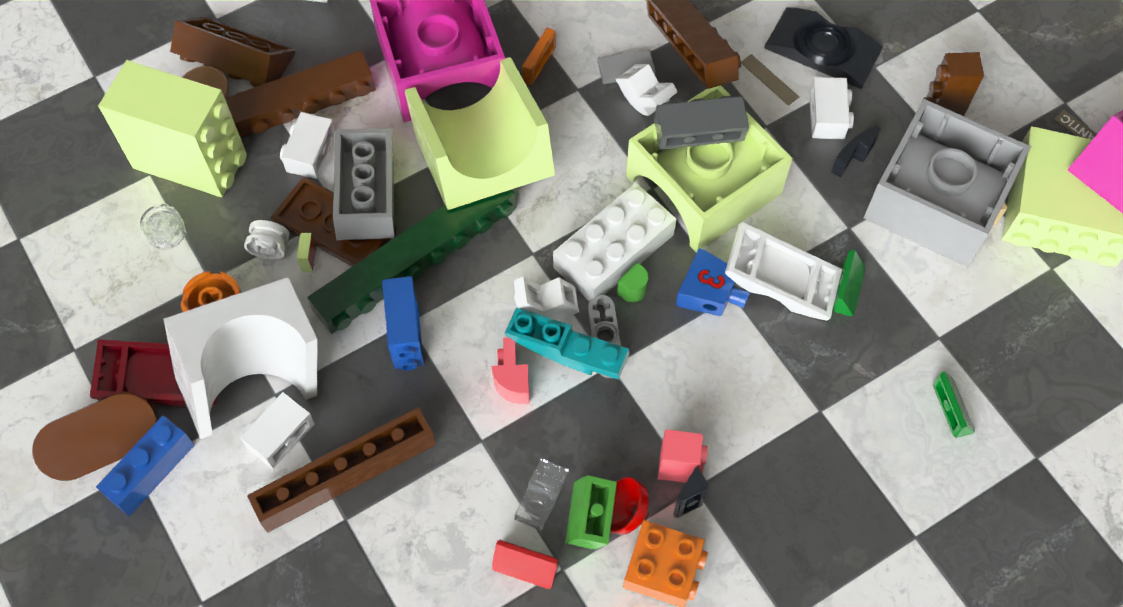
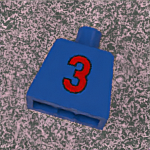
(708, 287)

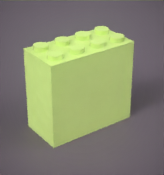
(174, 128)
(1056, 209)

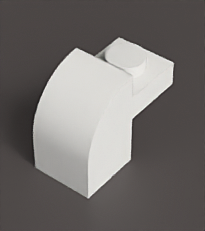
(643, 89)
(552, 299)

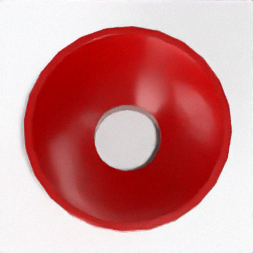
(628, 495)

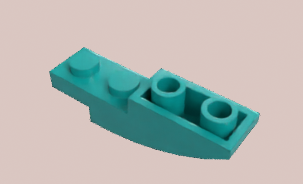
(567, 347)

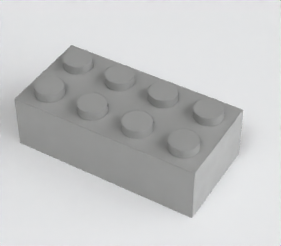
(363, 184)

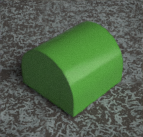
(633, 284)

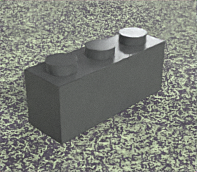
(701, 122)

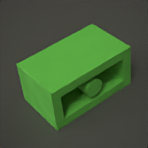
(591, 512)

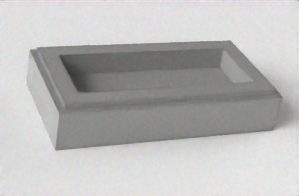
(614, 65)

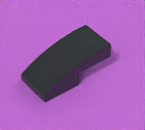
(857, 148)

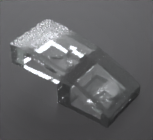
(541, 494)

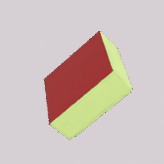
(306, 252)

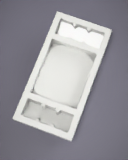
(783, 272)

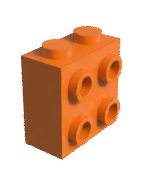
(665, 564)

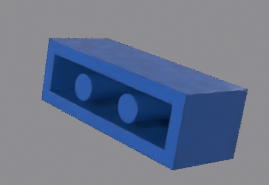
(145, 465)

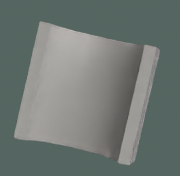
(946, 182)

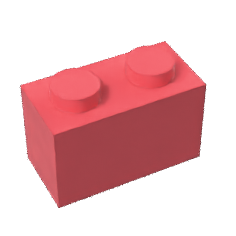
(681, 455)

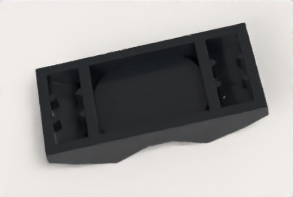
(824, 46)

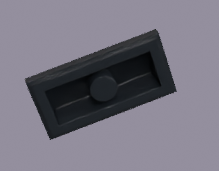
(692, 494)

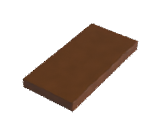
(311, 211)

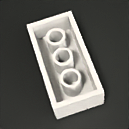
(614, 242)

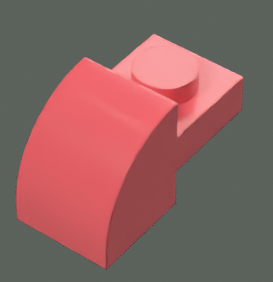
(508, 378)

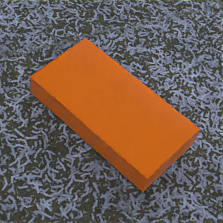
(539, 56)

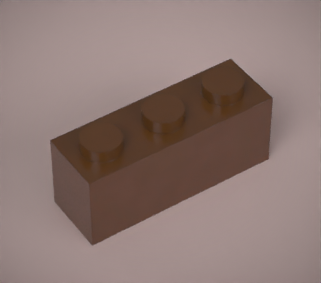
(956, 81)

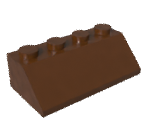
(230, 50)

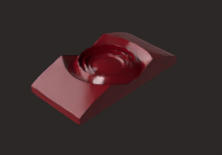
(136, 369)

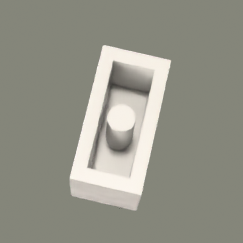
(830, 108)
(308, 145)
(277, 430)

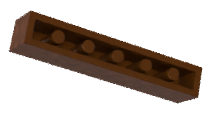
(695, 41)
(300, 92)
(341, 470)

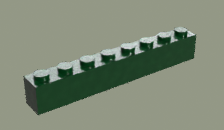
(406, 255)

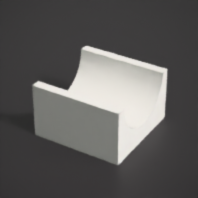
(241, 337)

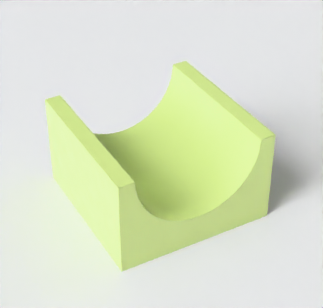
(486, 145)
(715, 182)

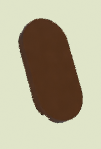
(92, 436)

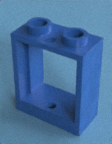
(402, 323)

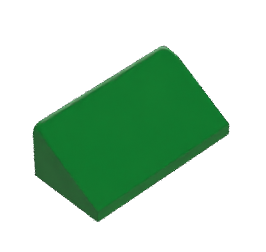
(849, 285)
(953, 405)

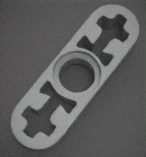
(610, 319)

